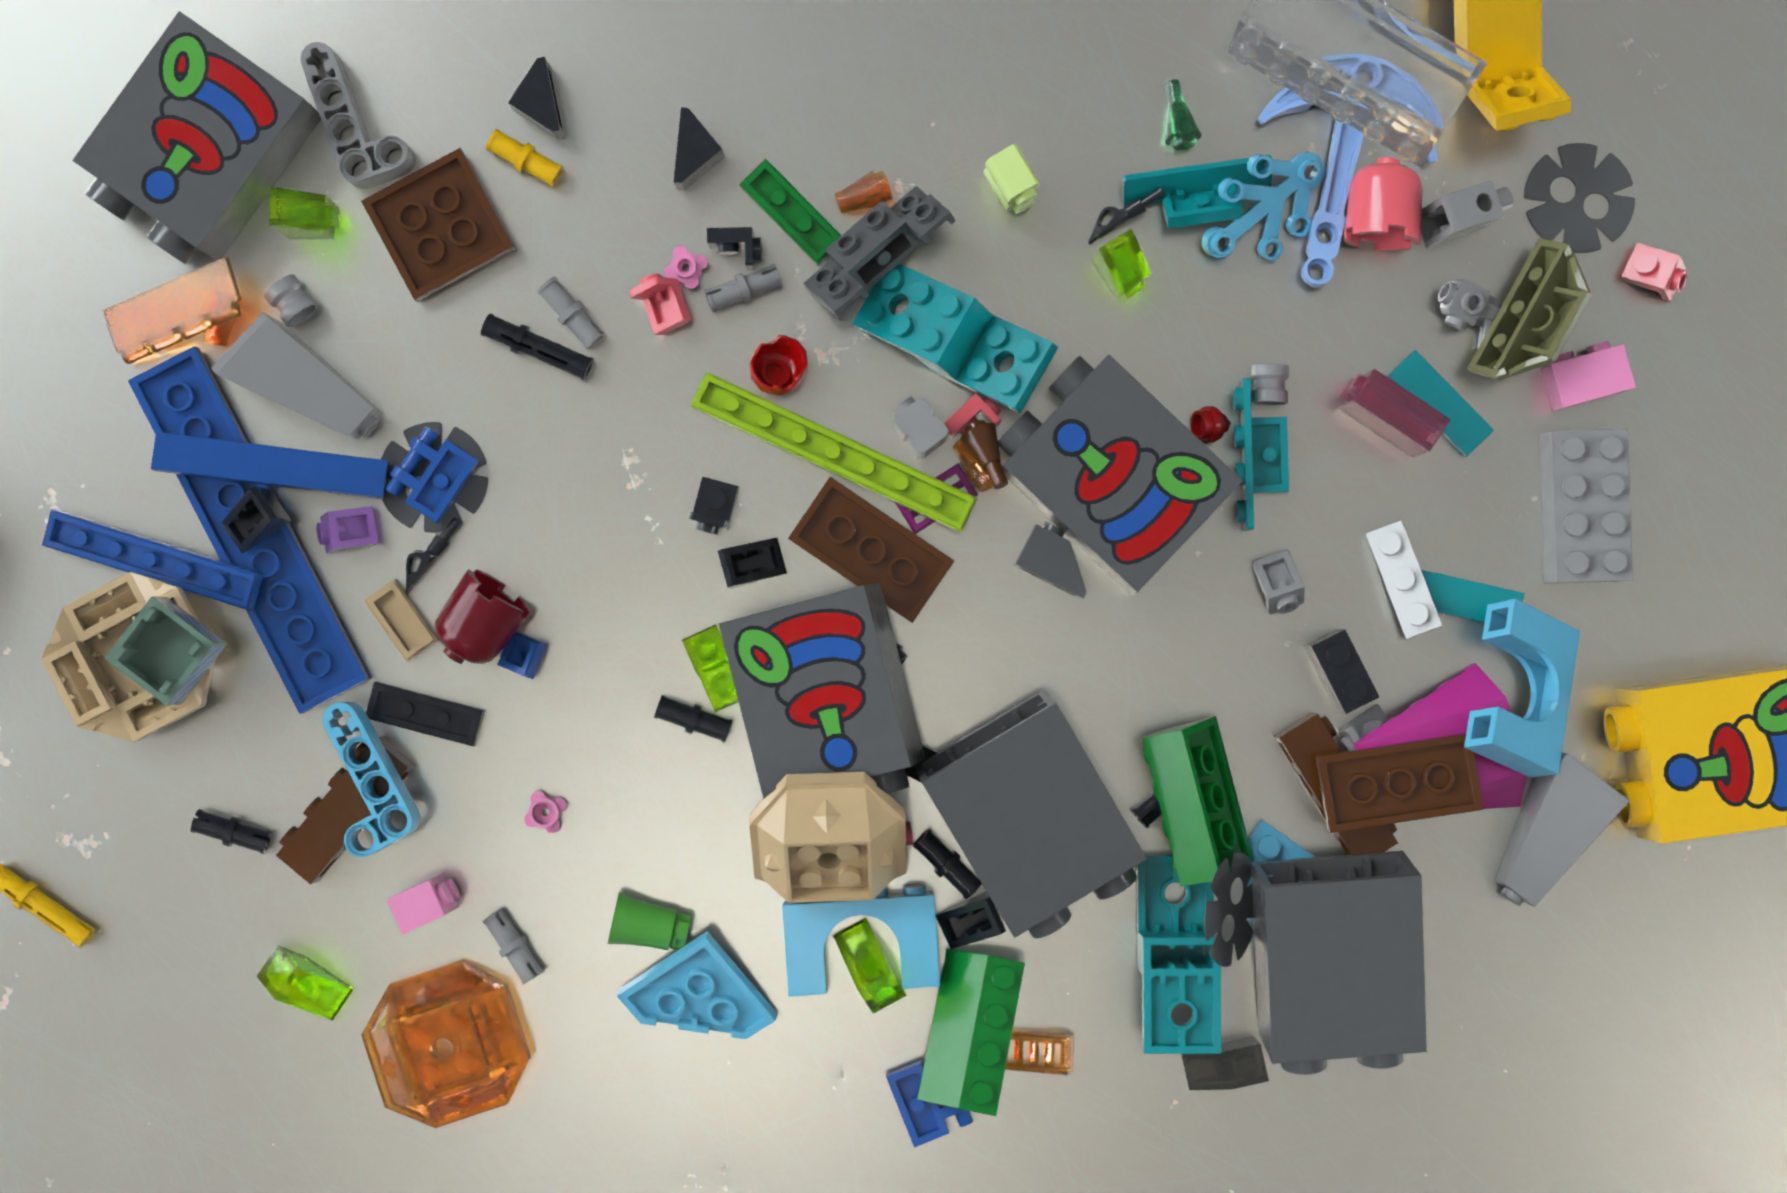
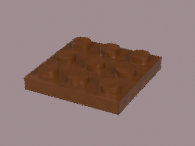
(438, 224)

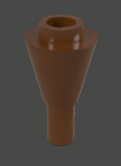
(982, 442)

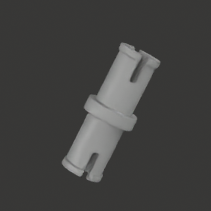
(743, 288)
(570, 312)
(513, 946)

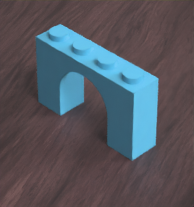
(1549, 658)
(906, 913)

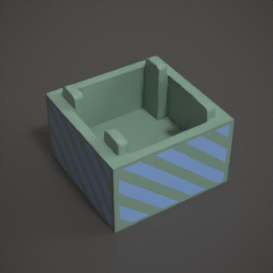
(166, 651)

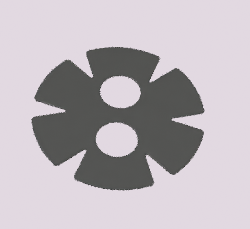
(1605, 179)
(470, 495)
(1217, 910)

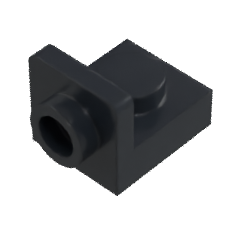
(729, 240)
(714, 505)

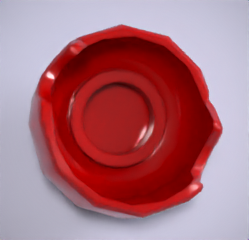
(779, 365)

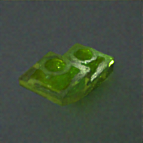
(712, 666)

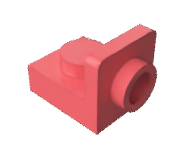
(968, 413)

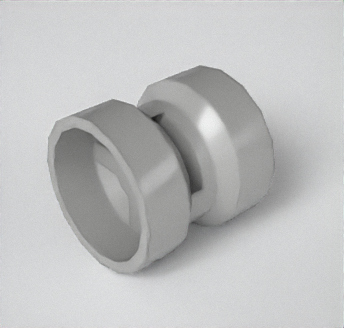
(290, 300)
(1269, 384)

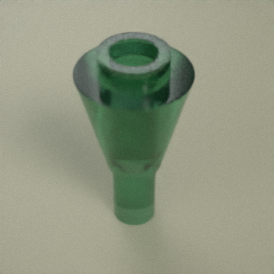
(1180, 125)

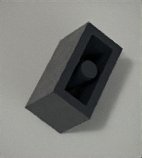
(1341, 671)

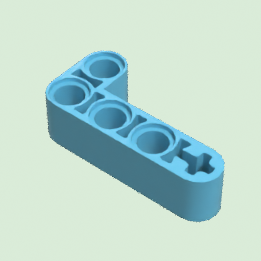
(364, 774)

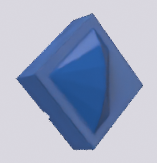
(522, 655)

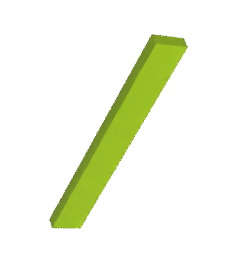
(834, 452)

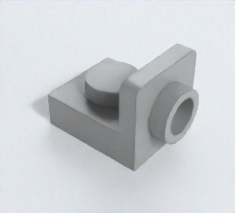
(1279, 582)
(1361, 726)

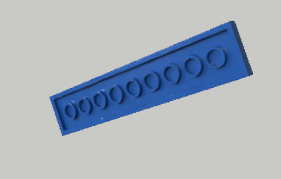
(291, 605)

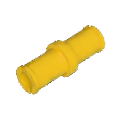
(524, 157)

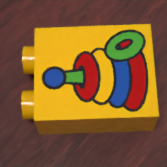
(1703, 754)

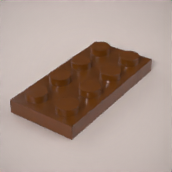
(871, 548)
(1398, 783)

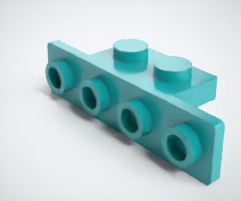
(1193, 191)
(1262, 454)

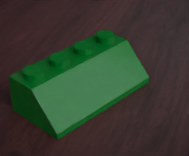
(1196, 799)
(971, 1031)

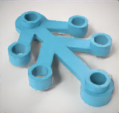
(1269, 203)

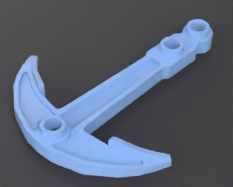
(1339, 172)

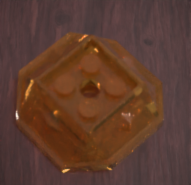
(477, 1019)

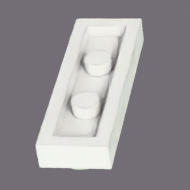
(1404, 580)

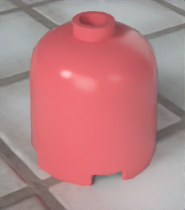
(1384, 206)

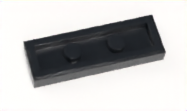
(425, 713)

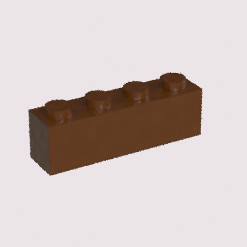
(1301, 745)
(320, 838)

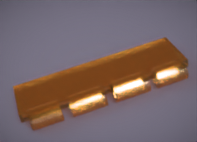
(174, 311)

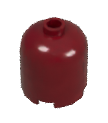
(479, 619)

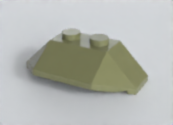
(1535, 314)

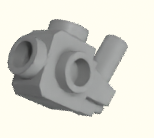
(1468, 305)

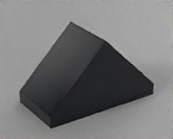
(537, 99)
(695, 151)
(255, 518)
(752, 562)
(970, 921)

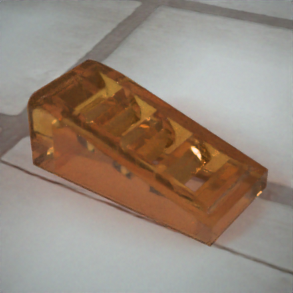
(1048, 1066)

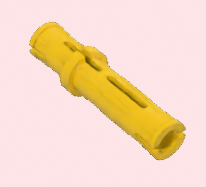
(29, 897)

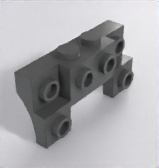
(875, 248)

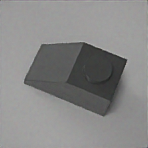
(1052, 560)

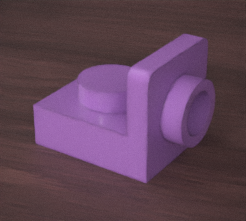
(347, 529)

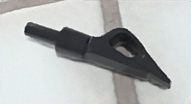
(1121, 216)
(434, 549)

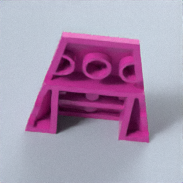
(1446, 714)

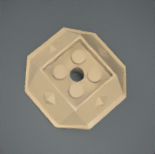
(94, 689)
(828, 838)

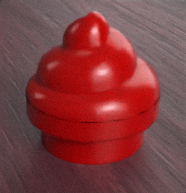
(1209, 424)

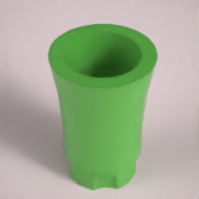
(647, 924)

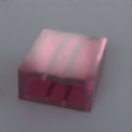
(1392, 413)

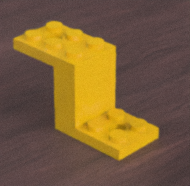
(1513, 83)

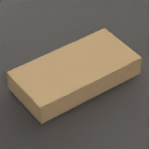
(401, 620)

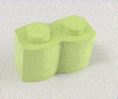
(1012, 179)

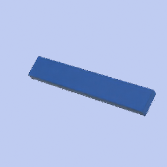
(269, 465)
(152, 558)

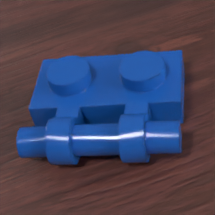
(441, 480)
(922, 1119)

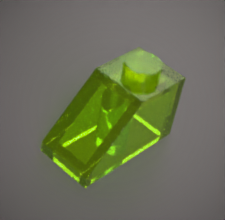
(302, 214)
(1122, 266)
(869, 966)
(303, 983)

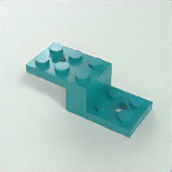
(956, 336)
(1176, 963)

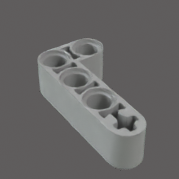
(346, 114)

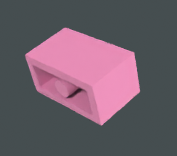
(1587, 377)
(424, 903)

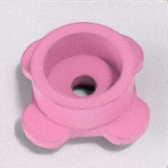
(696, 265)
(535, 816)

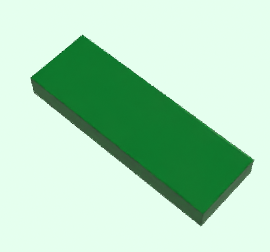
(790, 211)

